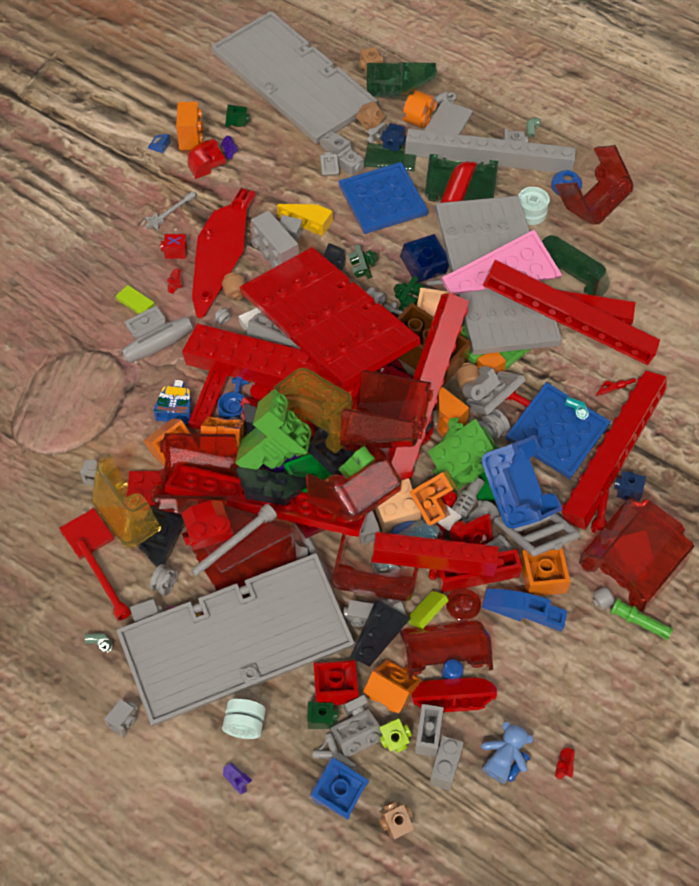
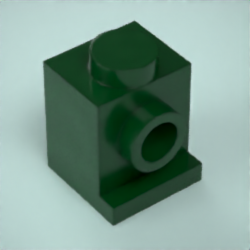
(236, 116)
(317, 721)

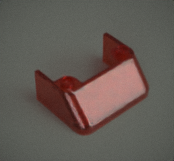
(612, 188)
(359, 493)
(372, 584)
(442, 642)

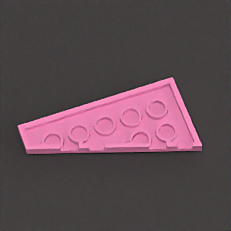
(523, 254)

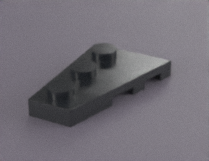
(378, 632)

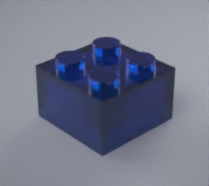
(425, 258)

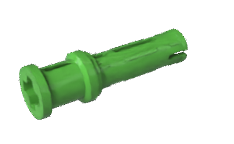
(632, 614)

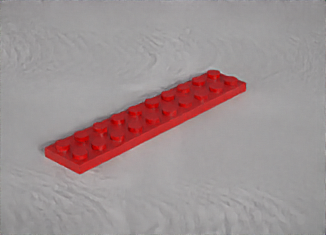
(200, 482)

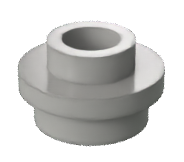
(222, 316)

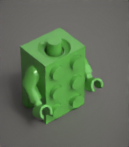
(462, 451)

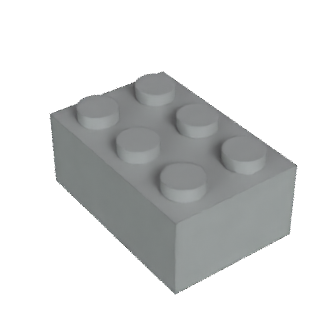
(272, 239)

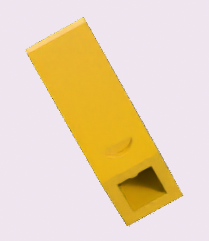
(313, 216)

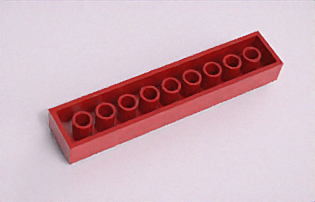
(251, 358)

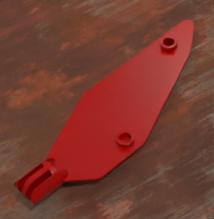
(219, 249)

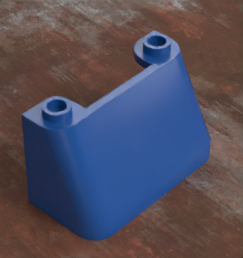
(516, 484)

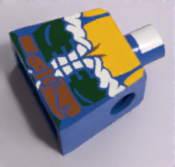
(173, 403)

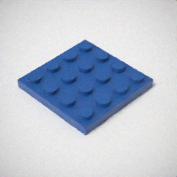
(382, 198)
(561, 435)

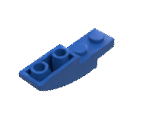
(526, 606)

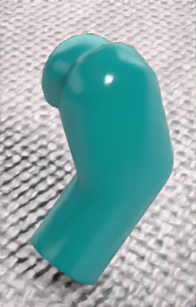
(578, 406)

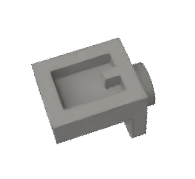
(329, 164)

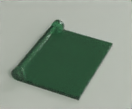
(380, 157)

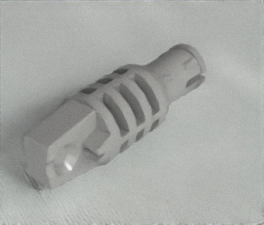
(467, 499)

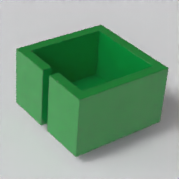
(304, 466)

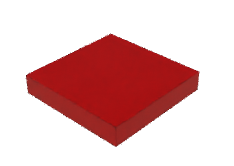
(87, 527)

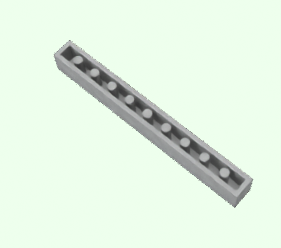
(482, 149)

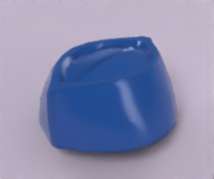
(230, 405)

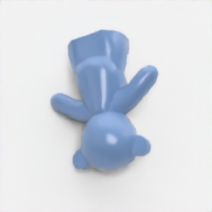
(507, 749)

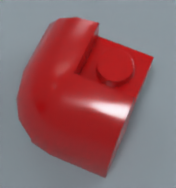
(204, 158)

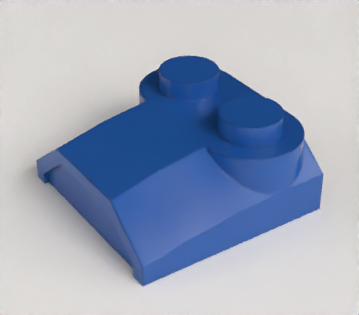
(338, 788)

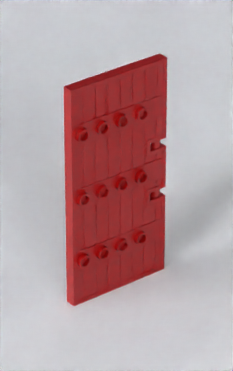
(329, 317)

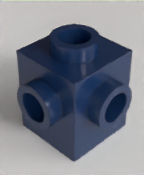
(393, 137)
(630, 486)

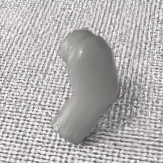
(450, 97)

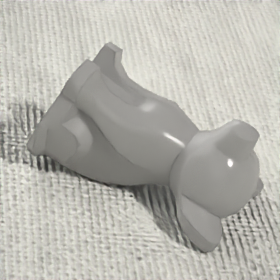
(483, 508)

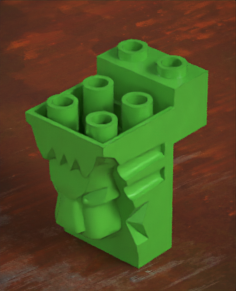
(276, 435)

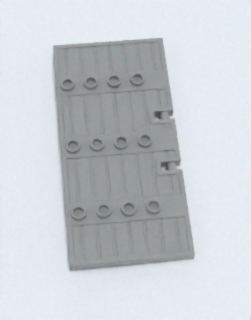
(292, 76)
(492, 320)
(238, 642)

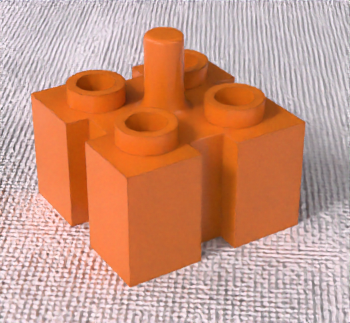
(218, 425)

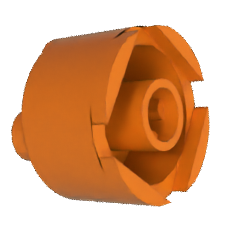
(419, 109)

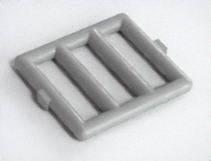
(525, 541)

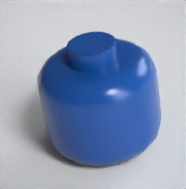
(452, 669)

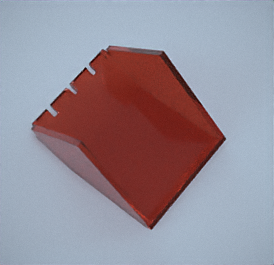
(259, 552)

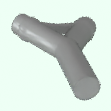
(322, 754)

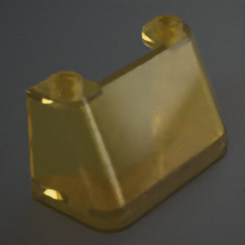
(316, 401)
(128, 517)

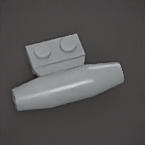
(153, 333)

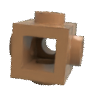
(369, 56)
(370, 115)
(398, 826)

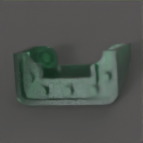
(398, 78)
(439, 172)
(578, 265)

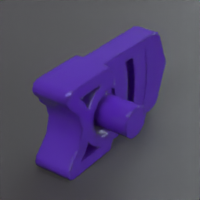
(229, 147)
(236, 778)

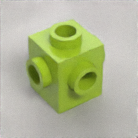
(388, 741)

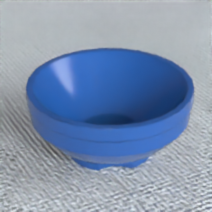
(558, 178)

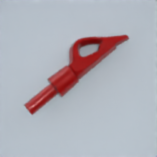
(614, 386)

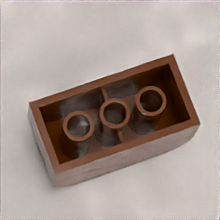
(420, 323)

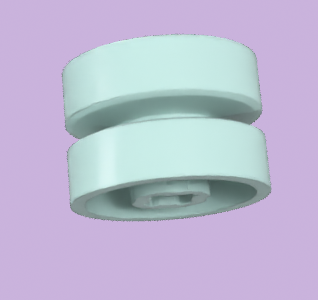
(534, 204)
(243, 718)

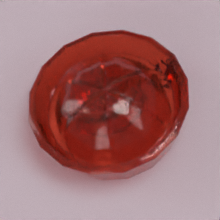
(463, 604)

